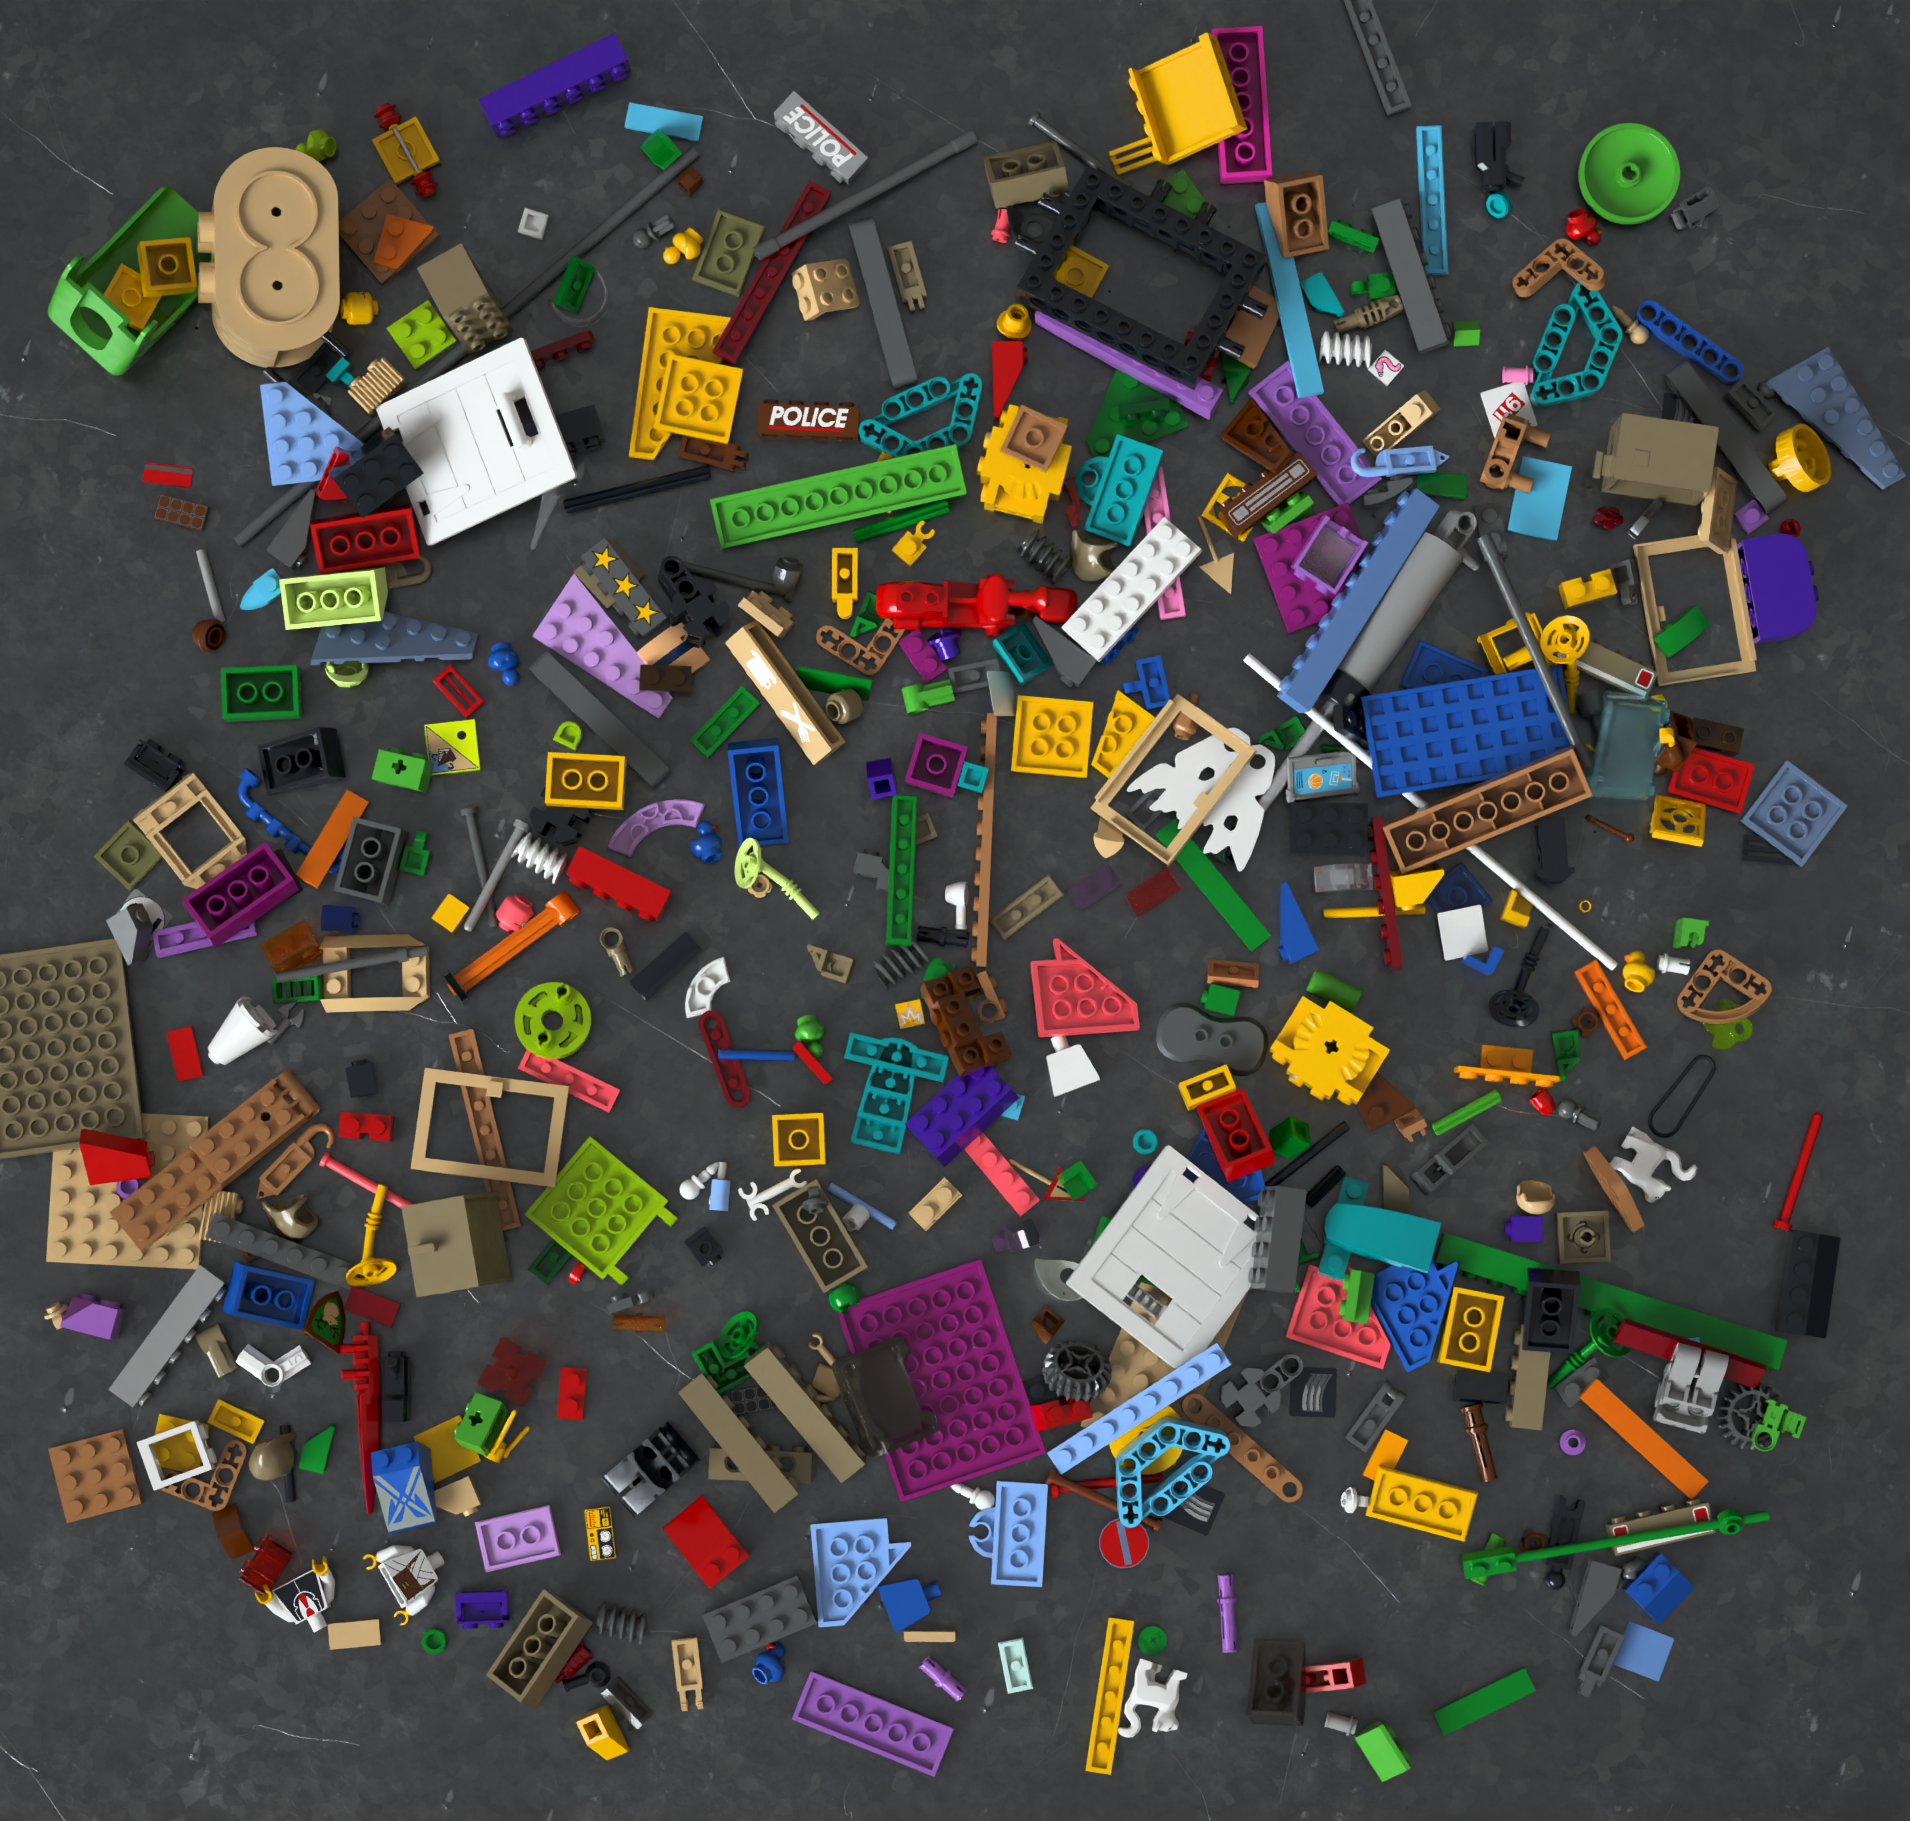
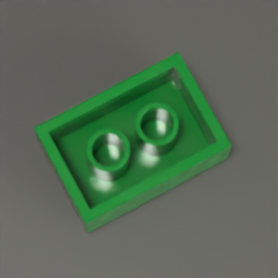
(261, 693)

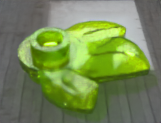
(1725, 1034)

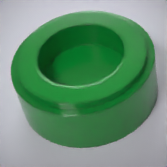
(434, 1640)

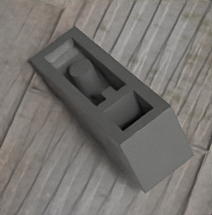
(294, 538)
(1068, 659)
(1596, 1590)

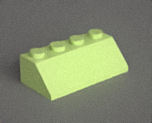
(334, 598)

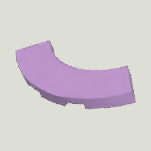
(653, 818)

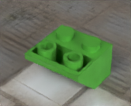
(1382, 1751)

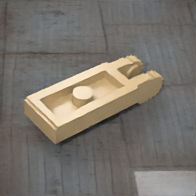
(688, 1670)

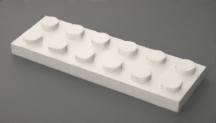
(1131, 589)

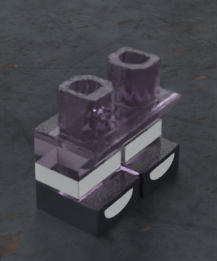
(1017, 1240)

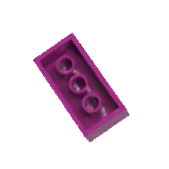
(240, 894)

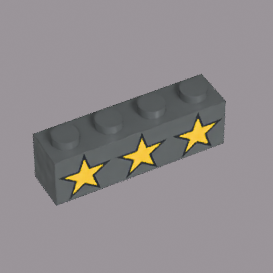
(624, 588)

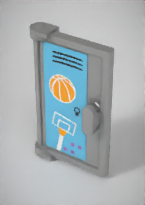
(1330, 776)

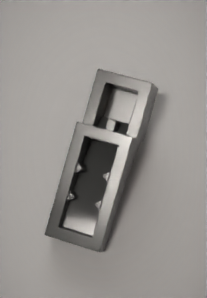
(871, 865)

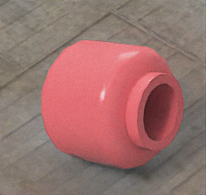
(514, 912)

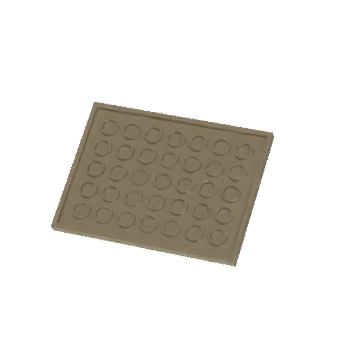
(65, 1048)

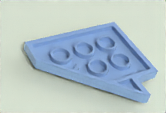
(299, 435)
(850, 1564)

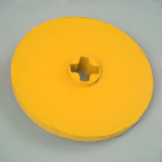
(1165, 1460)

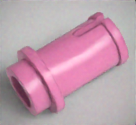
(1517, 375)

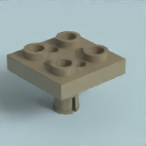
(1597, 1249)

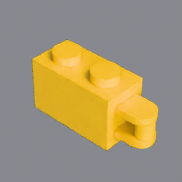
(845, 580)

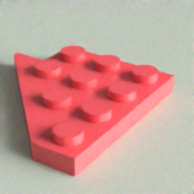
(1078, 998)
(1319, 1324)

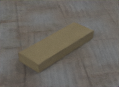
(1026, 907)

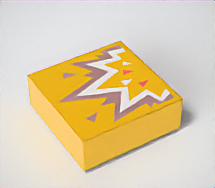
(910, 1014)

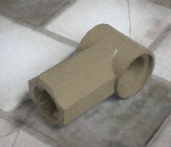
(215, 1344)

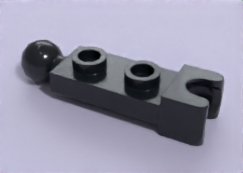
(1564, 1531)

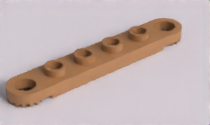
(1244, 1449)

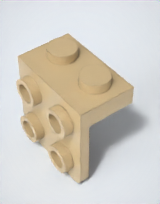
(825, 288)

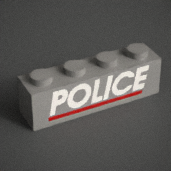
(820, 138)

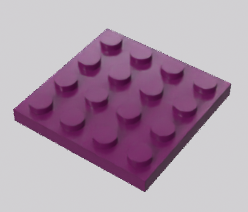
(1296, 599)

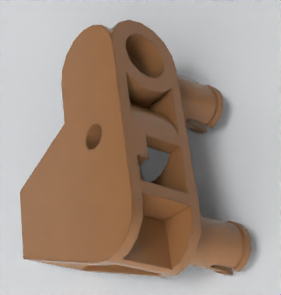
(1505, 451)

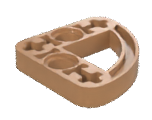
(1725, 973)
(1614, 1188)

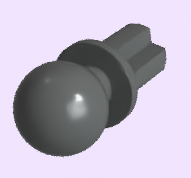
(643, 237)
(1568, 1108)

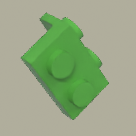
(1296, 508)
(1358, 1296)

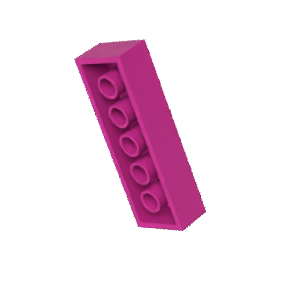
(1248, 153)

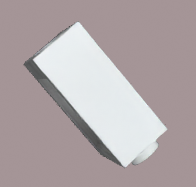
(152, 1463)

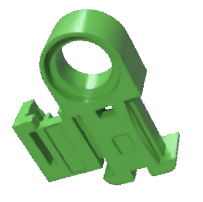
(1779, 1420)

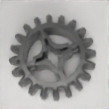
(1076, 1377)
(1747, 1427)

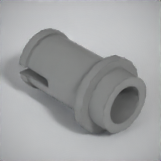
(1341, 1723)

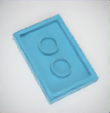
(1542, 509)

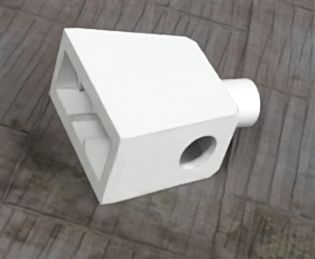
(1069, 1067)

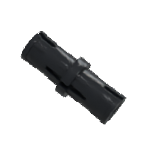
(942, 936)

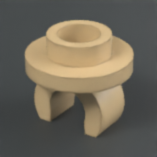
(56, 1312)

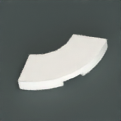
(704, 986)

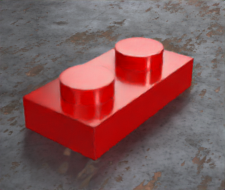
(572, 1393)

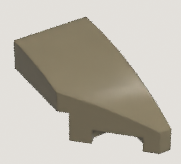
(832, 964)
(1394, 1191)

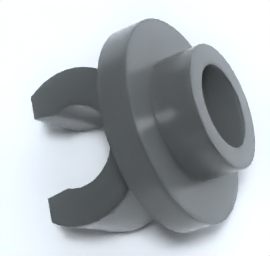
(815, 1203)

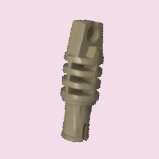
(1370, 314)

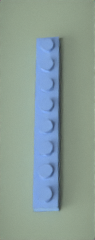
(1139, 1408)

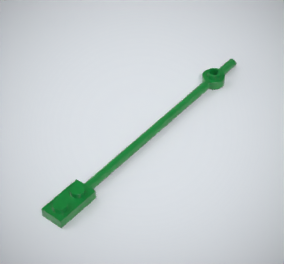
(1505, 1559)

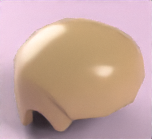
(1535, 1197)

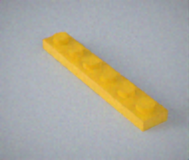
(1109, 1695)

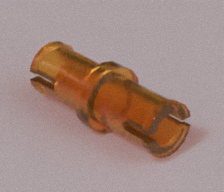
(639, 1323)

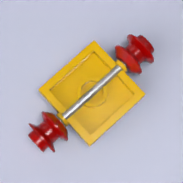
(406, 150)

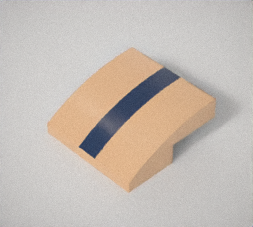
(670, 650)

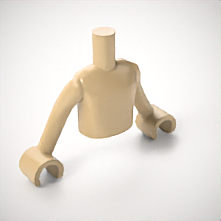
(824, 1378)

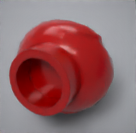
(1581, 225)

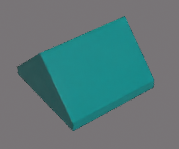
(1022, 654)

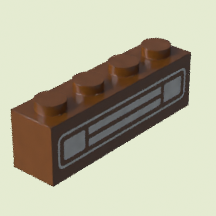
(1265, 495)

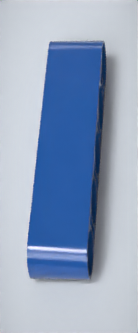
(1702, 344)

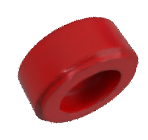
(577, 1273)

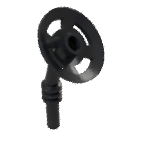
(1515, 998)

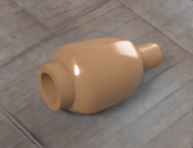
(1184, 725)

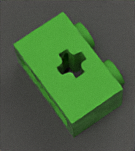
(389, 765)
(480, 1424)

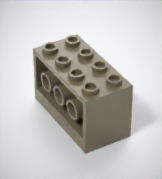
(465, 299)

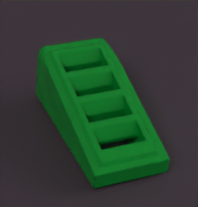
(318, 985)

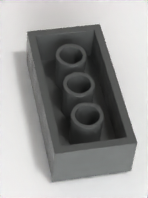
(1277, 1239)
(759, 1618)

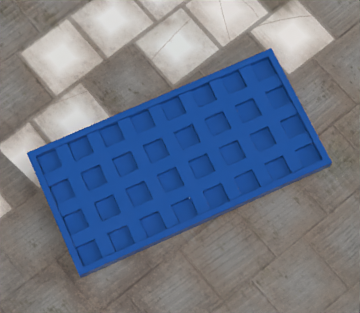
(1460, 731)

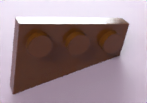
(1256, 438)
(1381, 1103)

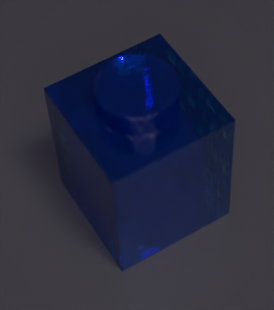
(339, 919)

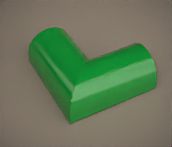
(724, 1373)

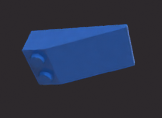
(758, 791)

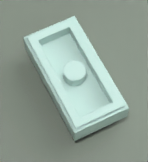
(1015, 1665)

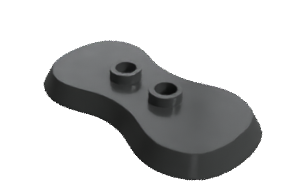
(1191, 1034)

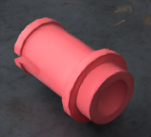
(1002, 227)

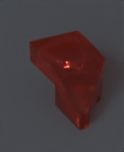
(1074, 510)

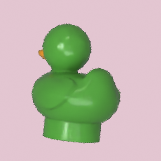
(810, 1032)

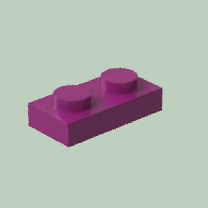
(922, 656)

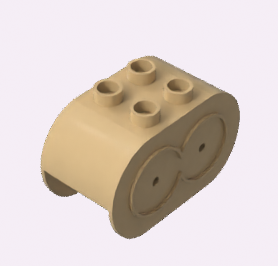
(272, 257)

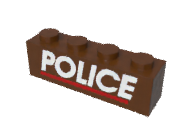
(808, 421)

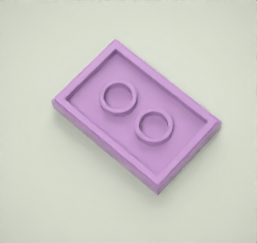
(518, 1538)

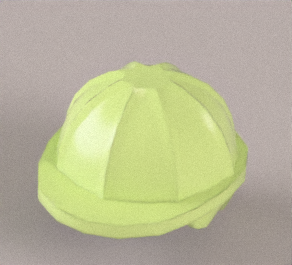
(347, 674)

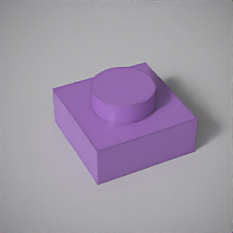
(1750, 517)

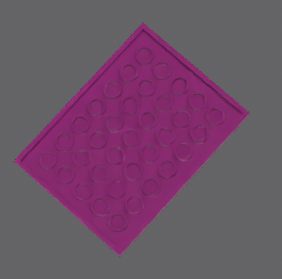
(958, 1372)

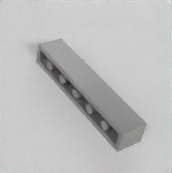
(168, 1336)

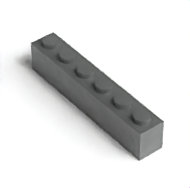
(1411, 275)

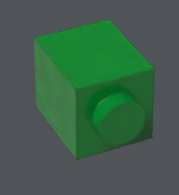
(1220, 999)

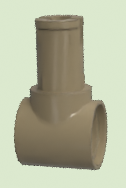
(618, 951)

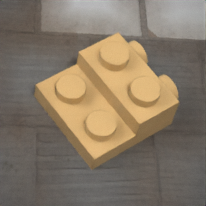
(774, 619)

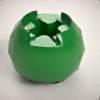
(844, 1297)

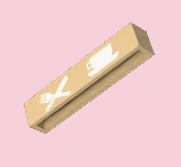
(785, 692)

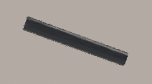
(289, 1478)

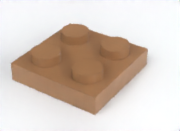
(1033, 438)

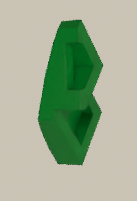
(867, 617)
(1285, 735)
(1566, 1050)

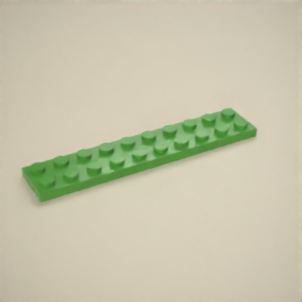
(838, 496)

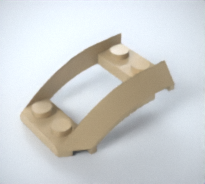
(172, 805)
(338, 984)

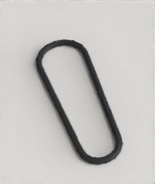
(1693, 1102)

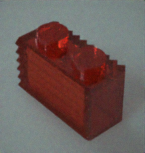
(266, 1564)

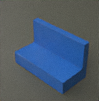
(1488, 965)

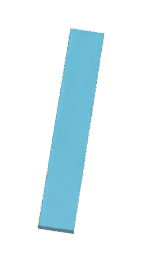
(1432, 198)

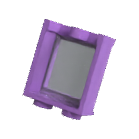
(1328, 556)

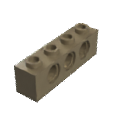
(800, 1472)

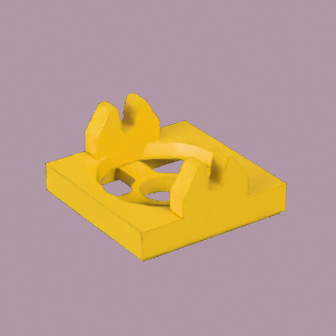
(1696, 809)

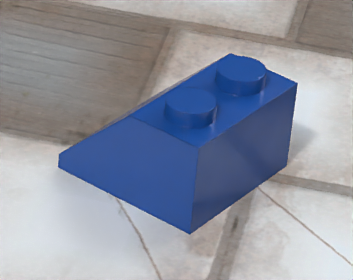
(1658, 1587)

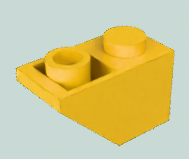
(603, 1733)

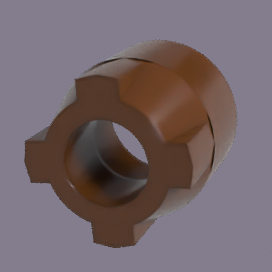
(689, 180)

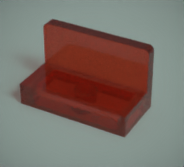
(1152, 892)

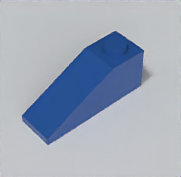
(1295, 934)

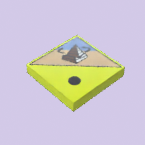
(453, 747)

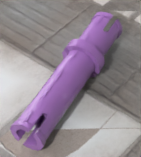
(1228, 1613)

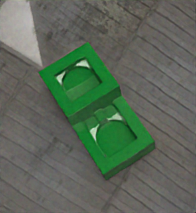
(1681, 632)

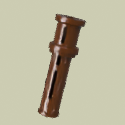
(1480, 1427)

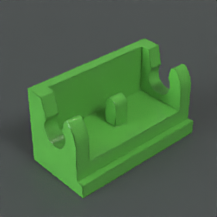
(1689, 930)

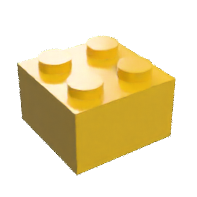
(166, 267)
(799, 1139)

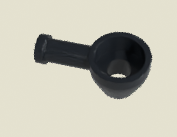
(587, 1678)

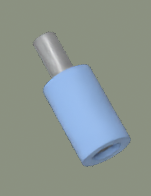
(720, 1190)

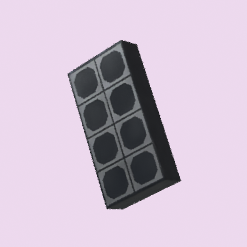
(751, 1400)

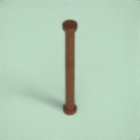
(1099, 1498)

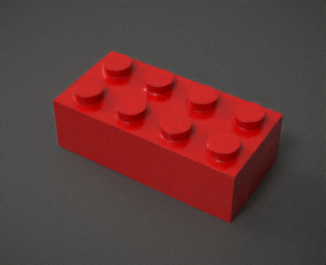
(359, 542)
(620, 884)

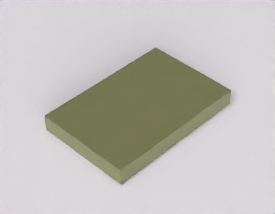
(728, 253)

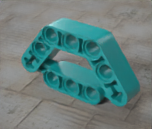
(1552, 353)
(881, 422)

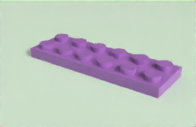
(1313, 433)
(872, 1723)

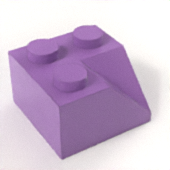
(93, 1317)

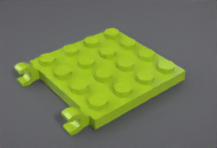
(598, 1209)

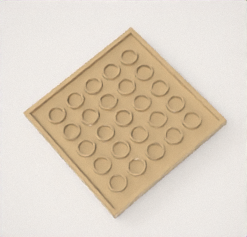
(80, 1212)

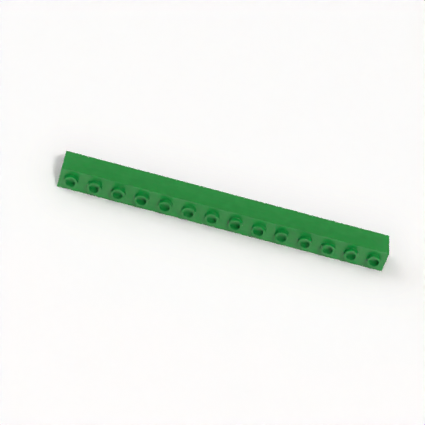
(1594, 1295)

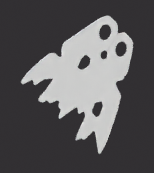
(1184, 787)

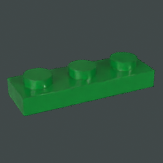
(724, 722)

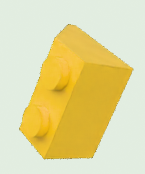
(1414, 885)

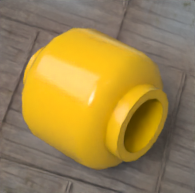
(358, 308)

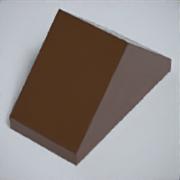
(232, 1531)

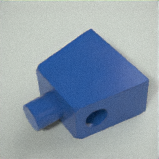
(907, 1601)

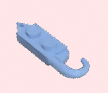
(1400, 462)

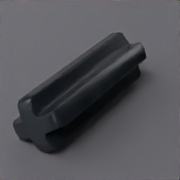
(1324, 1186)

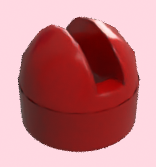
(1785, 529)

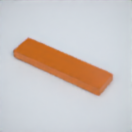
(331, 839)
(1610, 1009)

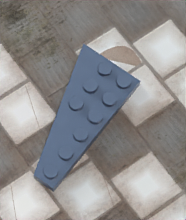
(1836, 412)
(392, 640)

